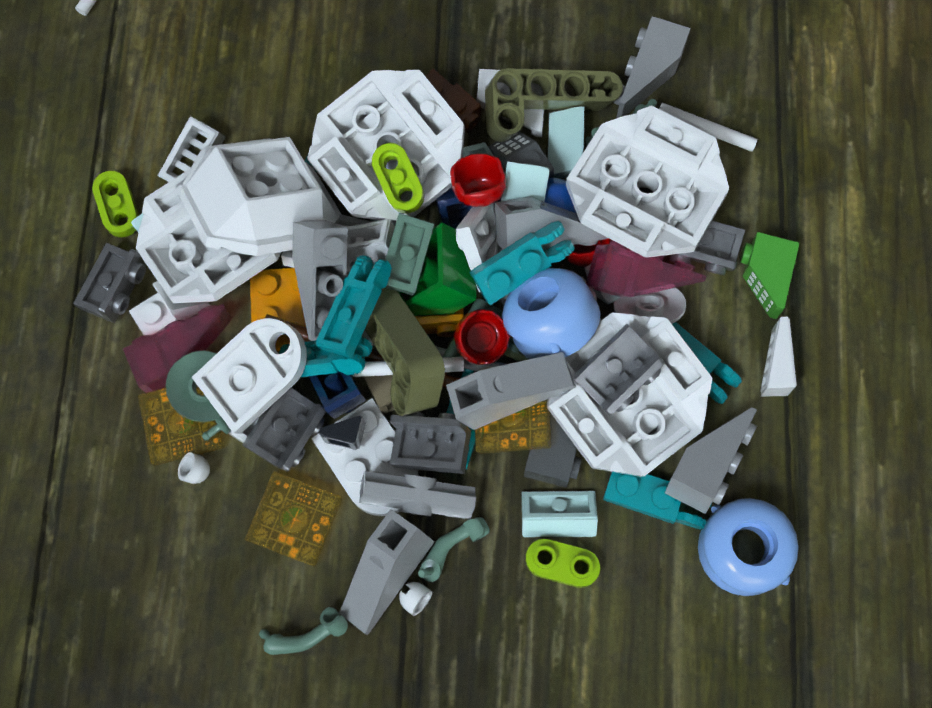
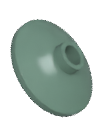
(182, 388)

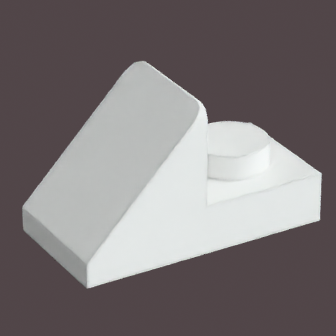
(159, 311)

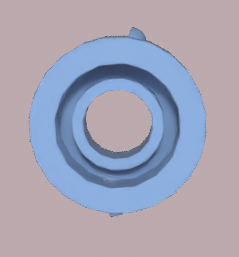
(551, 314)
(722, 563)

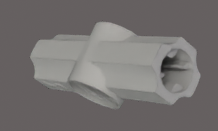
(417, 495)

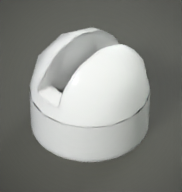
(193, 468)
(416, 598)

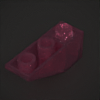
(629, 274)
(155, 354)

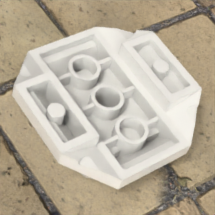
(379, 111)
(655, 154)
(252, 194)
(179, 257)
(660, 415)

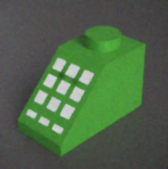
(769, 270)

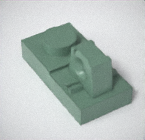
(407, 252)

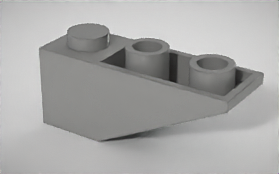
(656, 62)
(526, 215)
(319, 268)
(508, 389)
(706, 462)
(383, 570)

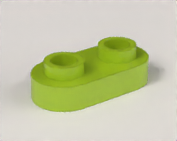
(399, 179)
(117, 206)
(561, 567)

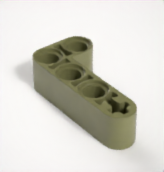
(553, 97)
(408, 353)

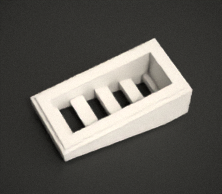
(186, 139)
(369, 240)
(779, 371)

